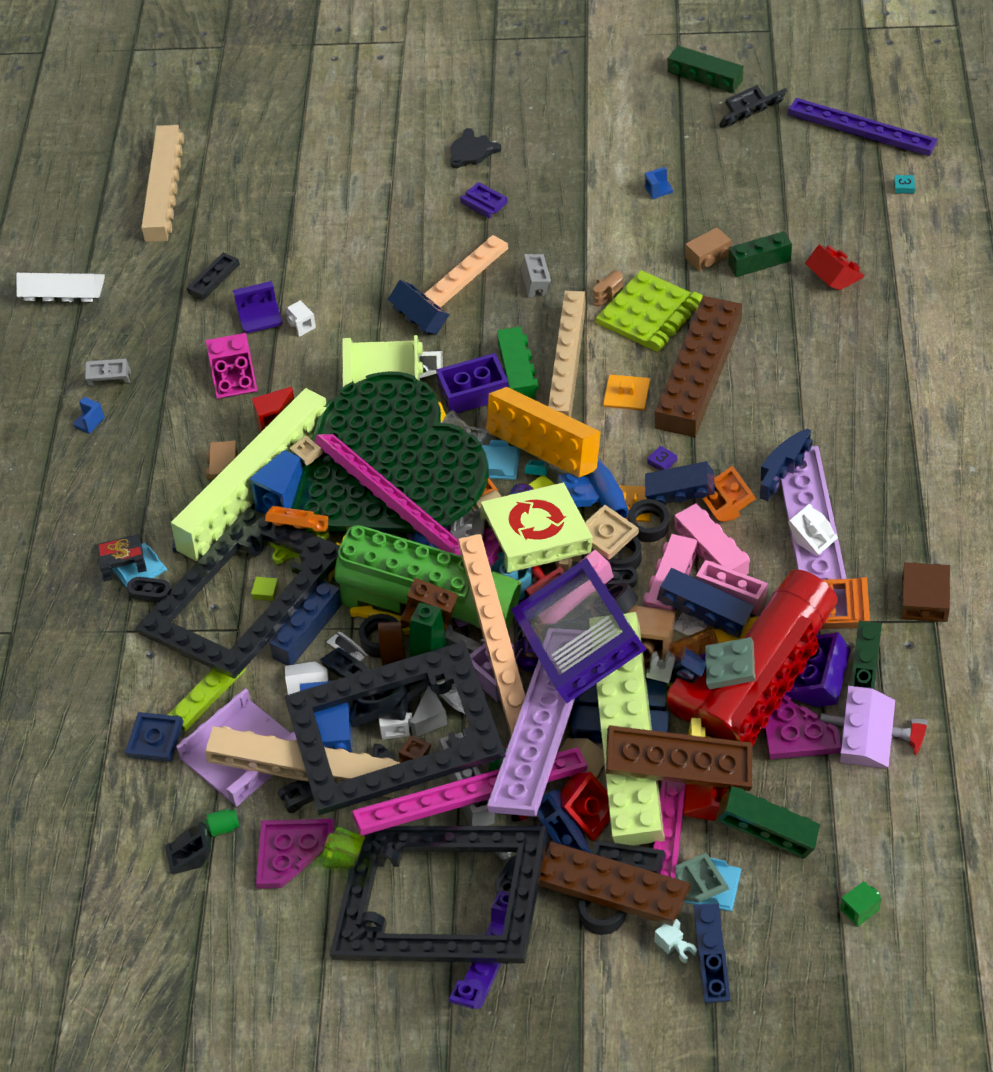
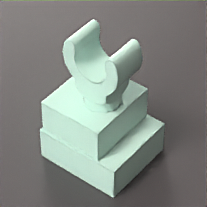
(671, 938)

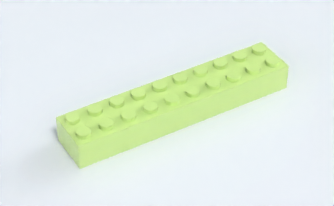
(231, 490)
(632, 800)

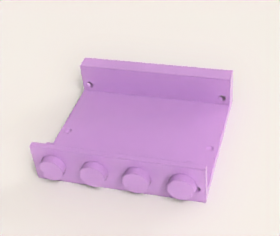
(238, 715)

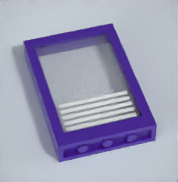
(577, 630)

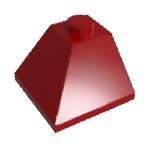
(586, 803)

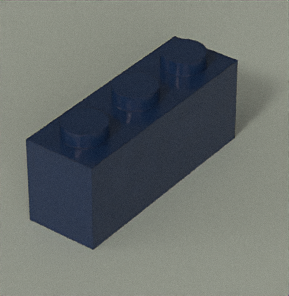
(417, 307)
(680, 483)

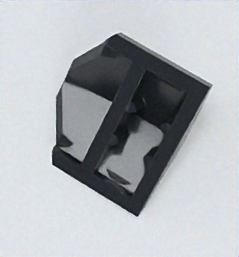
(189, 849)

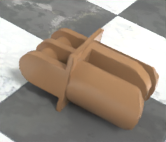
(607, 288)

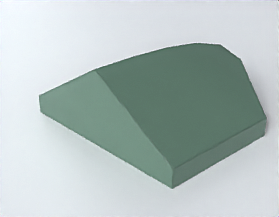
(703, 878)

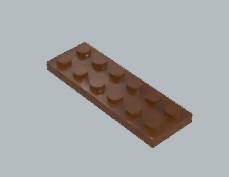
(678, 758)
(613, 884)

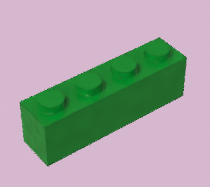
(516, 360)

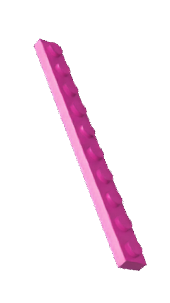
(388, 493)
(450, 796)

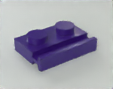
(483, 200)

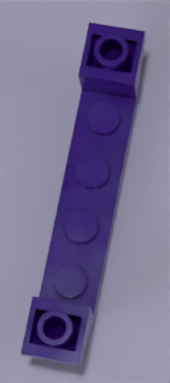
(480, 976)

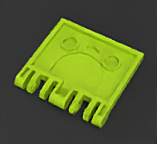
(649, 310)

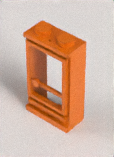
(856, 602)

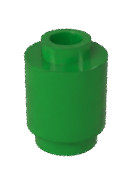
(221, 822)

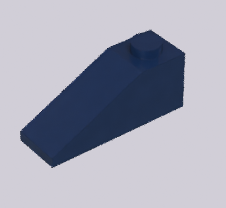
(559, 823)

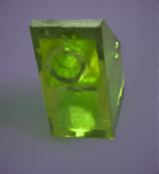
(342, 849)

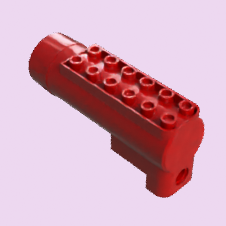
(782, 646)

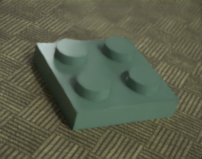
(730, 663)

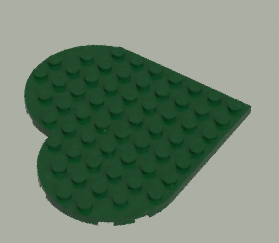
(399, 433)

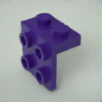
(257, 307)

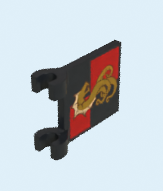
(120, 553)

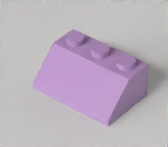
(867, 728)

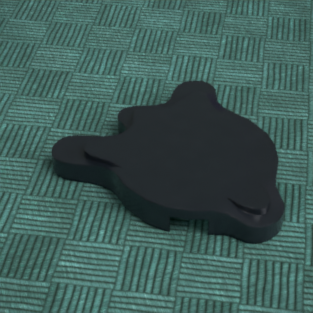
(471, 149)

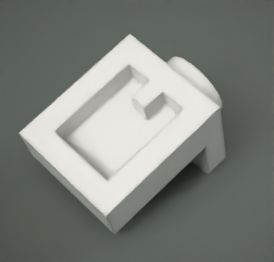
(395, 728)

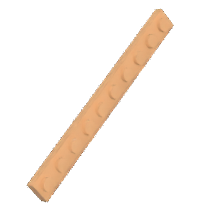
(493, 627)

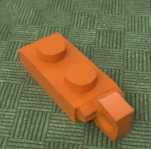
(297, 518)

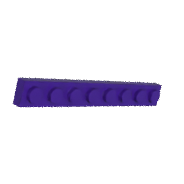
(862, 126)

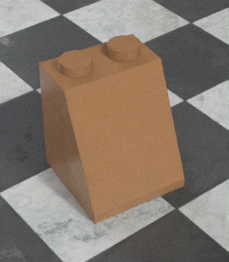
(656, 631)

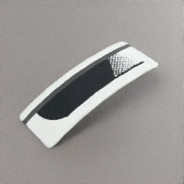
(348, 645)

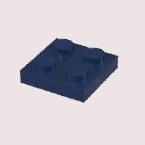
(154, 736)

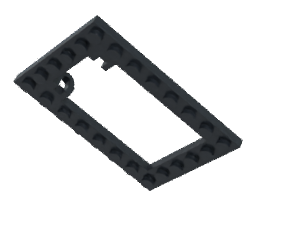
(317, 560)
(476, 748)
(359, 941)

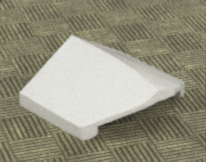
(812, 530)
(304, 673)

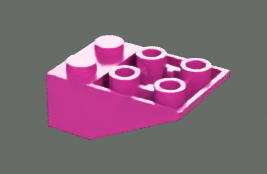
(231, 365)

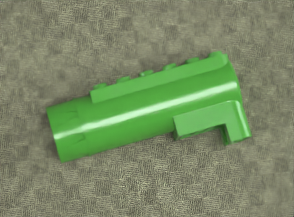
(383, 567)

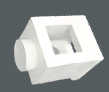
(300, 318)

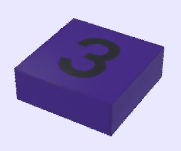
(662, 458)

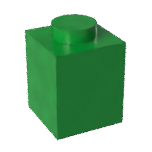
(860, 903)

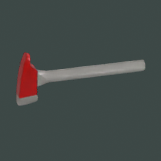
(914, 735)

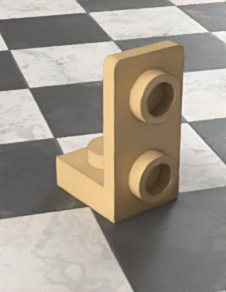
(306, 450)

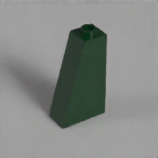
(426, 630)

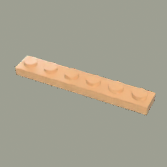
(467, 270)

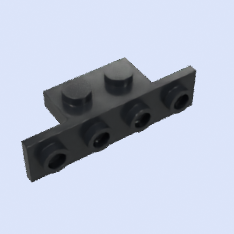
(747, 102)

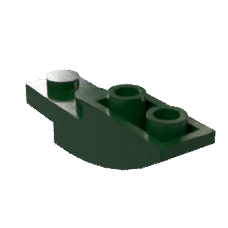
(866, 654)

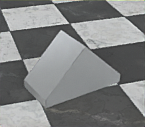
(428, 715)

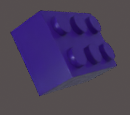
(470, 382)

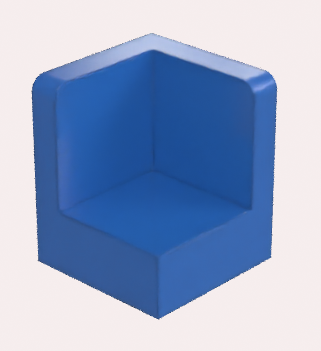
(657, 183)
(90, 417)

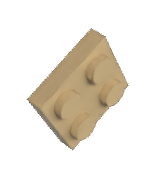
(610, 531)

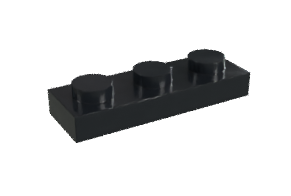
(213, 276)
(637, 856)

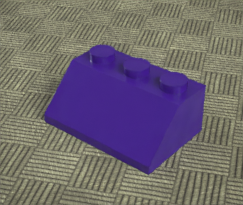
(823, 674)

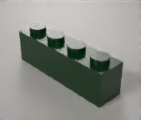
(705, 69)
(768, 822)

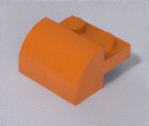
(729, 496)

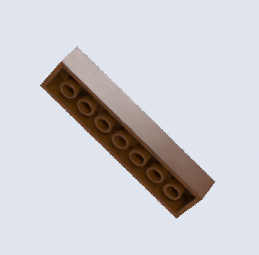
(698, 366)

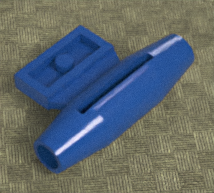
(596, 487)

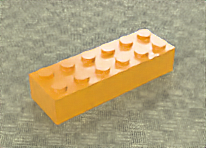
(543, 431)

